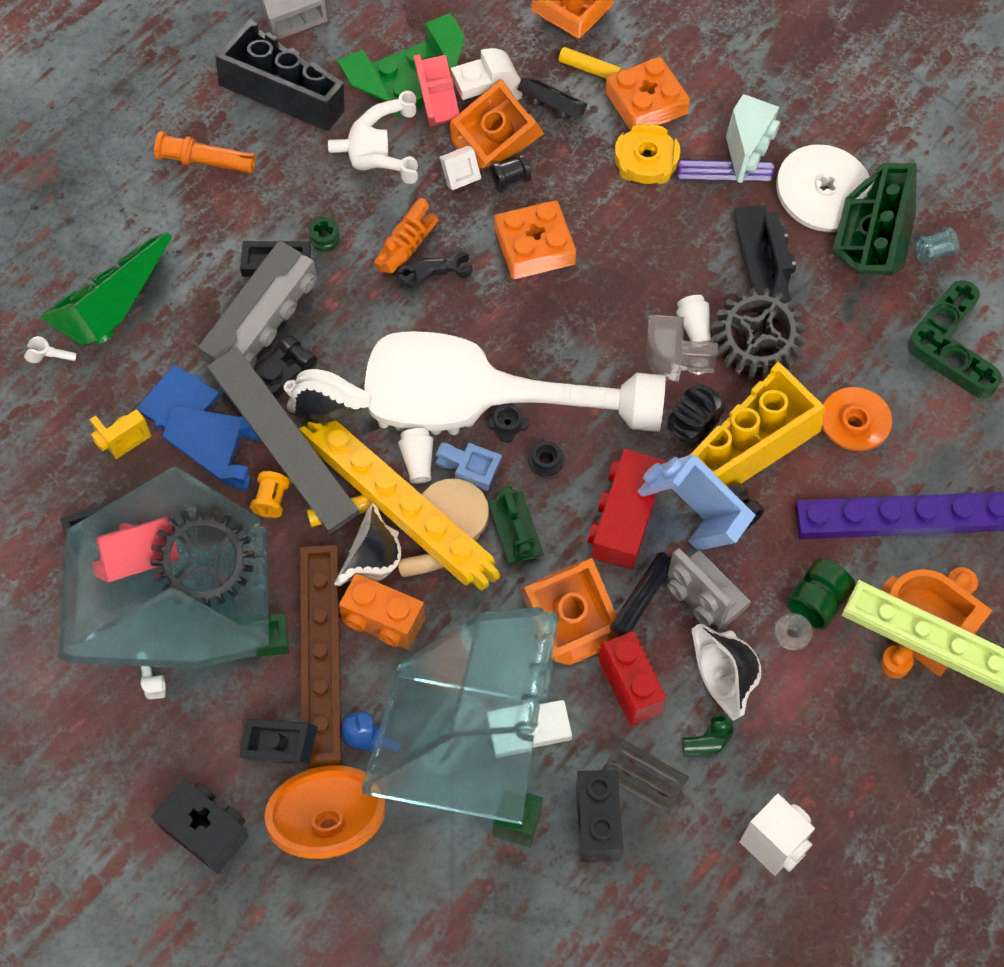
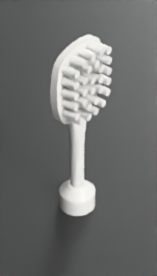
(449, 383)

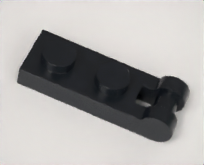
(274, 370)

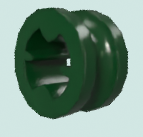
(325, 243)

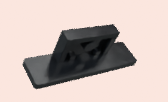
(765, 250)

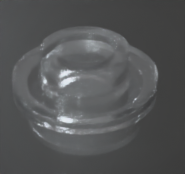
(795, 622)

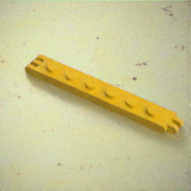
(402, 503)

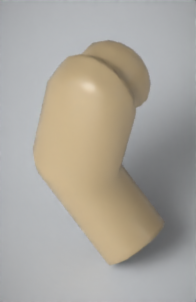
(418, 565)

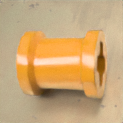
(269, 494)

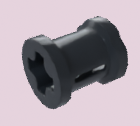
(510, 171)

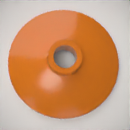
(861, 407)

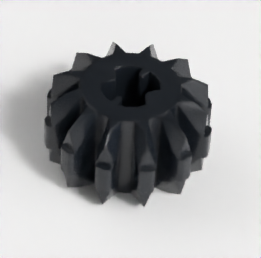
(696, 414)

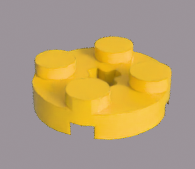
(647, 169)

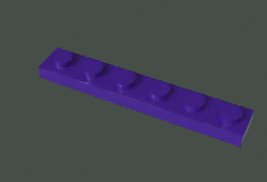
(900, 515)

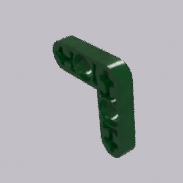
(941, 337)

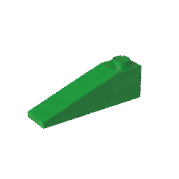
(100, 307)

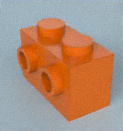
(382, 612)

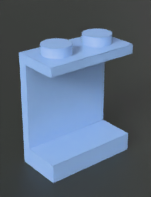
(722, 511)

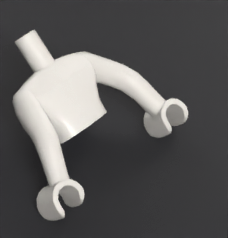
(369, 145)

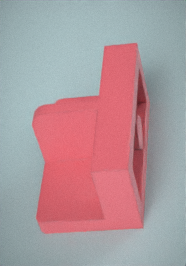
(436, 89)
(130, 550)

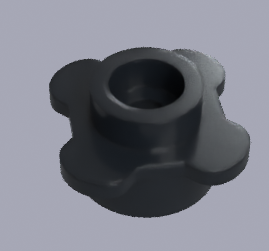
(510, 413)

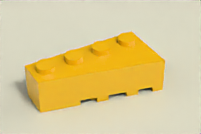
(763, 428)

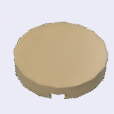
(461, 504)

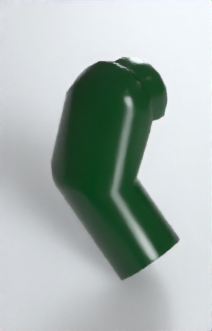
(713, 739)

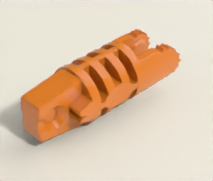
(405, 237)

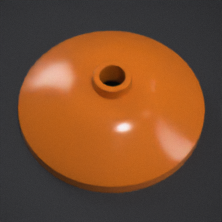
(323, 813)

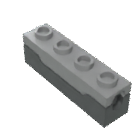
(261, 305)

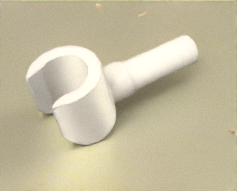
(43, 349)
(153, 686)

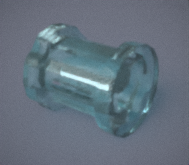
(936, 245)

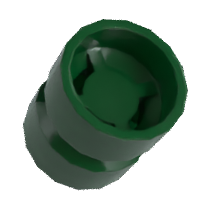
(821, 593)

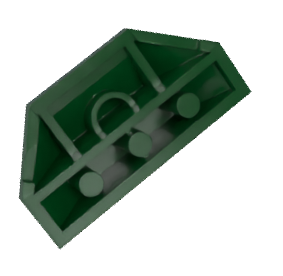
(878, 221)

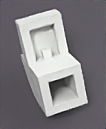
(480, 75)

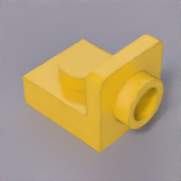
(121, 436)

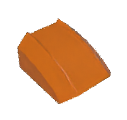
(494, 126)
(581, 606)

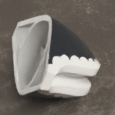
(323, 396)
(374, 550)
(727, 668)

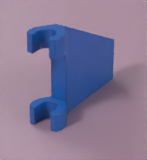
(210, 442)

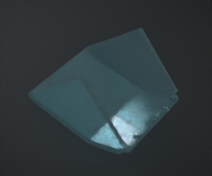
(132, 617)
(465, 717)

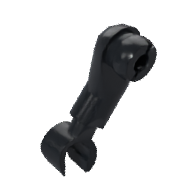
(413, 274)

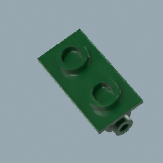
(514, 526)

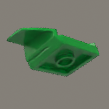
(397, 72)

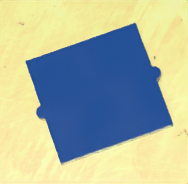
(176, 389)

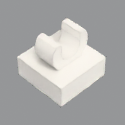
(460, 167)

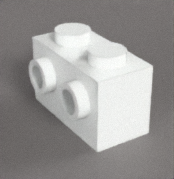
(778, 835)

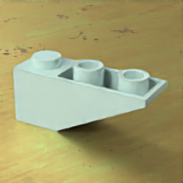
(750, 133)

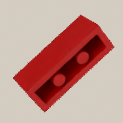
(624, 511)

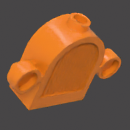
(940, 596)

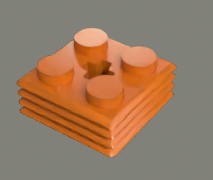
(572, 15)
(647, 94)
(517, 236)

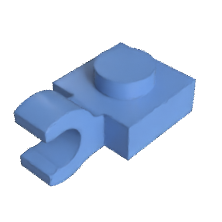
(472, 465)

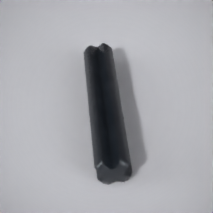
(641, 595)

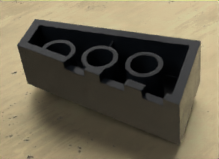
(279, 78)

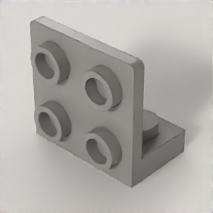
(705, 590)

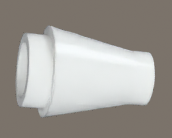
(696, 318)
(417, 454)

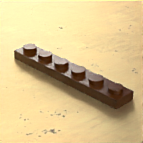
(321, 651)

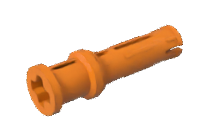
(191, 152)

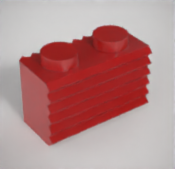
(632, 678)

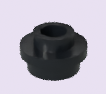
(546, 450)

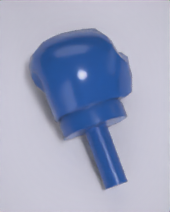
(359, 731)

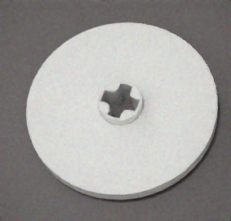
(807, 171)

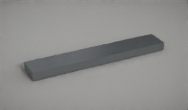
(283, 440)

